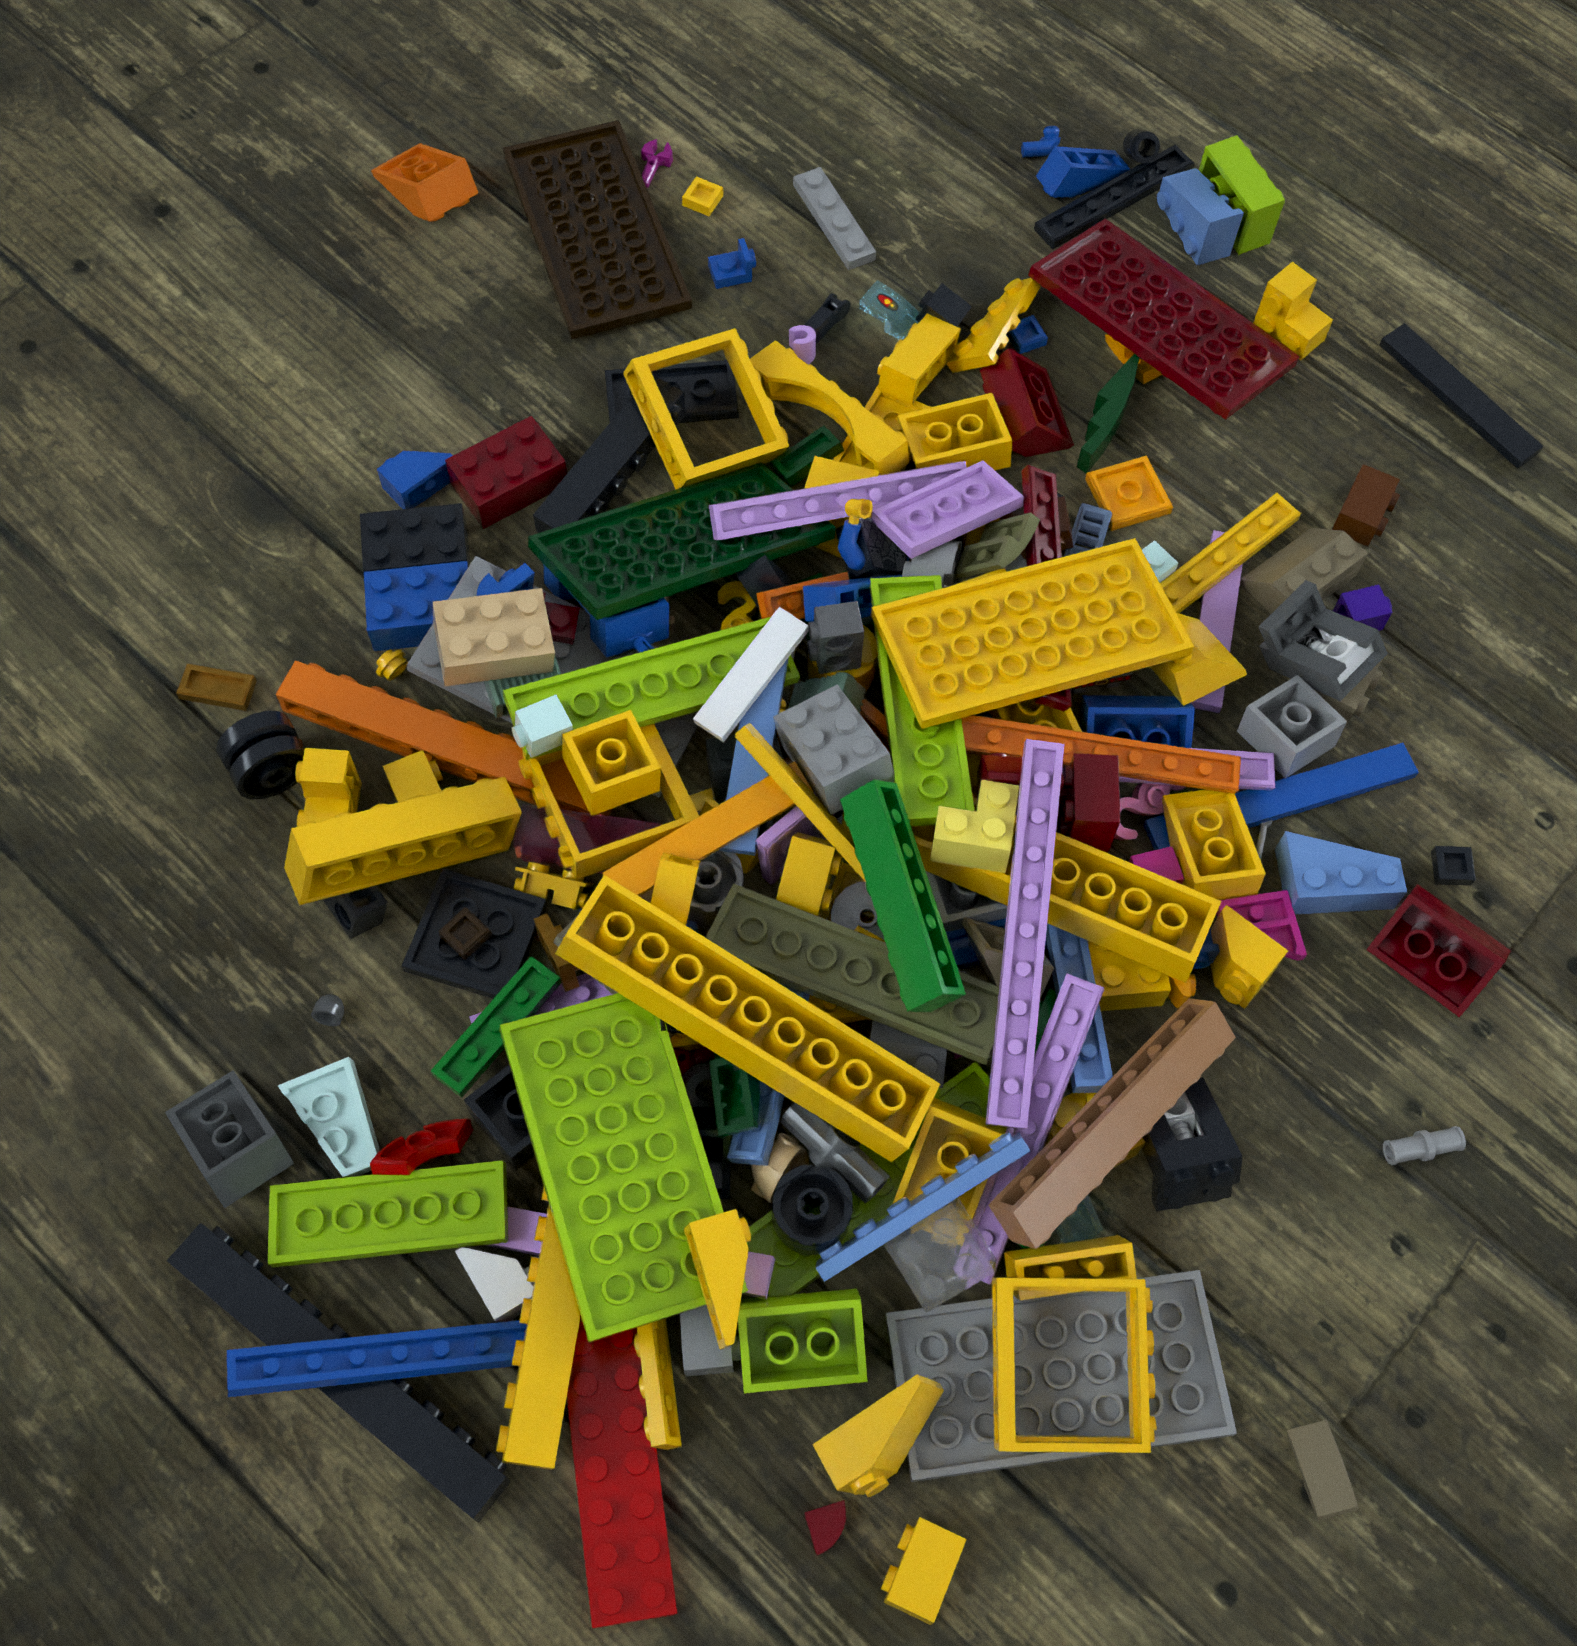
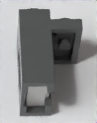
(1319, 644)

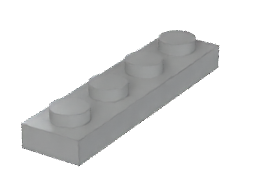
(834, 218)

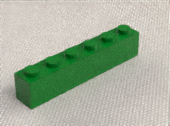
(902, 897)

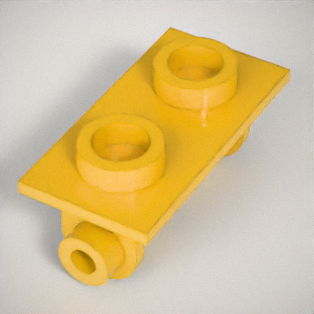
(538, 881)

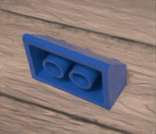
(1139, 718)

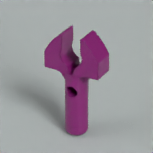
(663, 158)

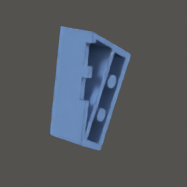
(1336, 876)

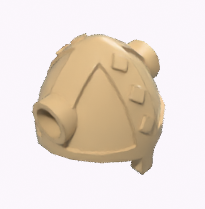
(784, 1157)

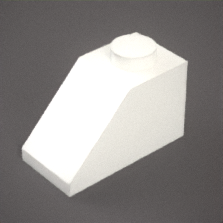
(498, 1281)

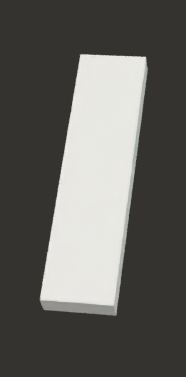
(751, 674)

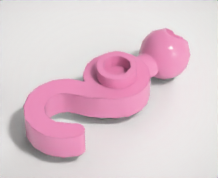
(1144, 801)

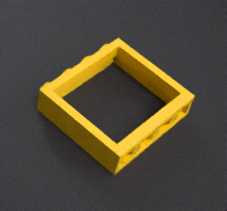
(661, 424)
(615, 852)
(1140, 1382)

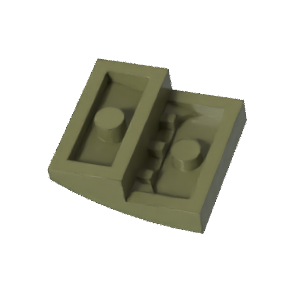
(998, 545)

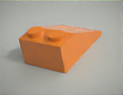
(427, 181)

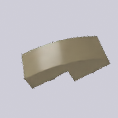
(1322, 1470)

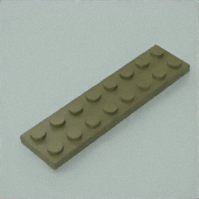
(848, 971)

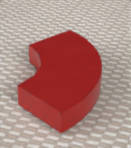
(436, 1139)

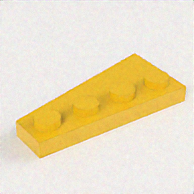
(990, 332)

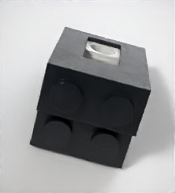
(1200, 1161)

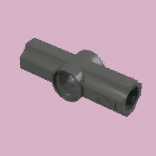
(835, 1151)

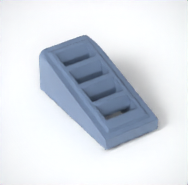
(1093, 521)

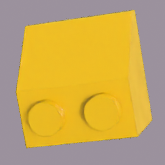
(1244, 959)

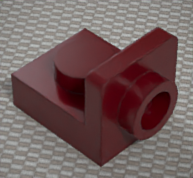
(562, 621)

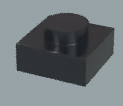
(1453, 865)

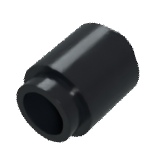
(1148, 150)

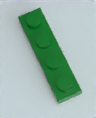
(482, 1040)

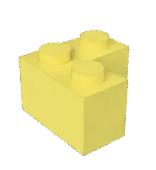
(978, 837)

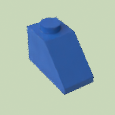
(414, 476)

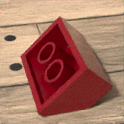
(1027, 404)
(1439, 950)

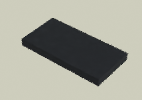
(706, 387)

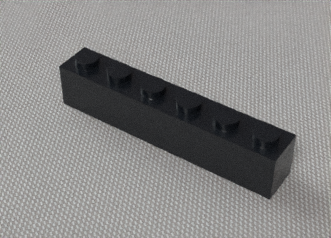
(606, 464)

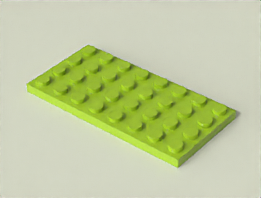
(614, 1157)

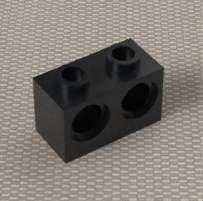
(358, 910)

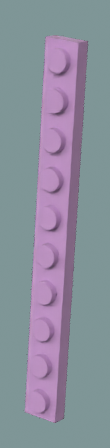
(1025, 935)

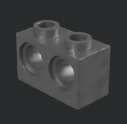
(836, 637)

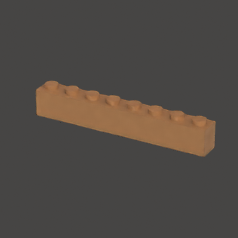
(1111, 1123)

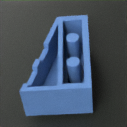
(1199, 215)

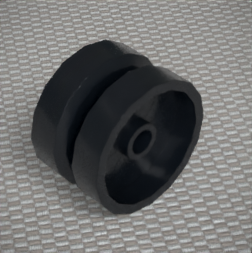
(261, 754)

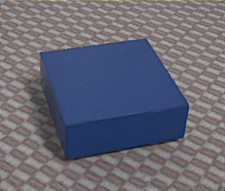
(1027, 335)

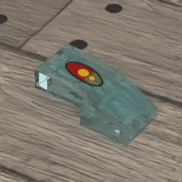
(889, 308)

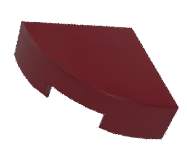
(826, 1525)

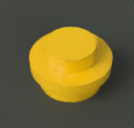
(391, 664)

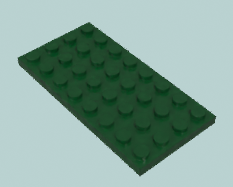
(665, 544)

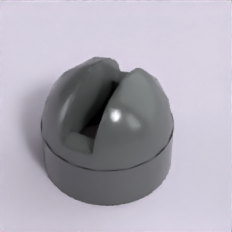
(328, 1010)

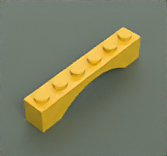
(792, 380)

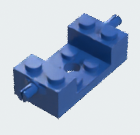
(625, 630)

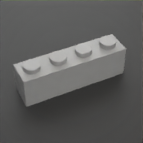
(701, 1348)

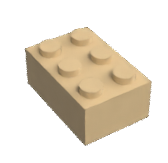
(493, 637)

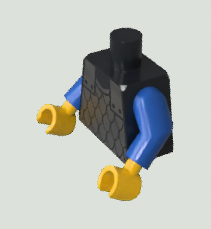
(865, 546)

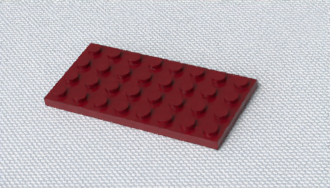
(1164, 318)

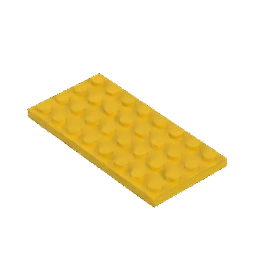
(1030, 632)

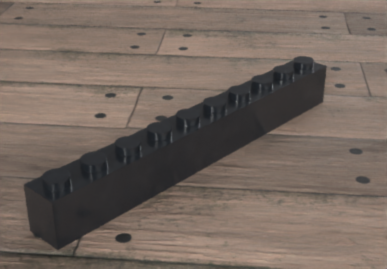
(379, 1406)

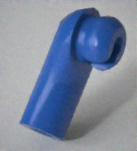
(1044, 145)

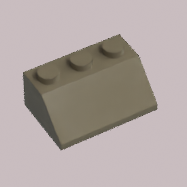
(1317, 555)

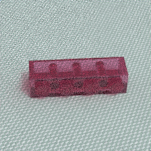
(589, 832)

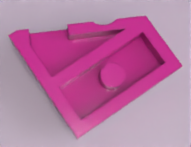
(1273, 916)

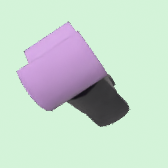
(804, 337)

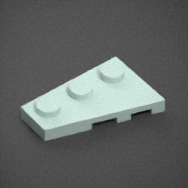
(337, 1115)

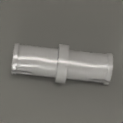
(1424, 1145)

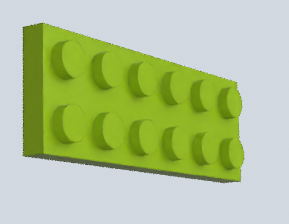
(388, 1214)

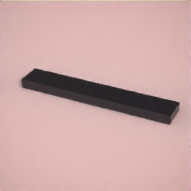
(1111, 197)
(1461, 395)

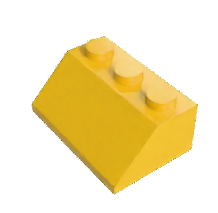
(1203, 671)

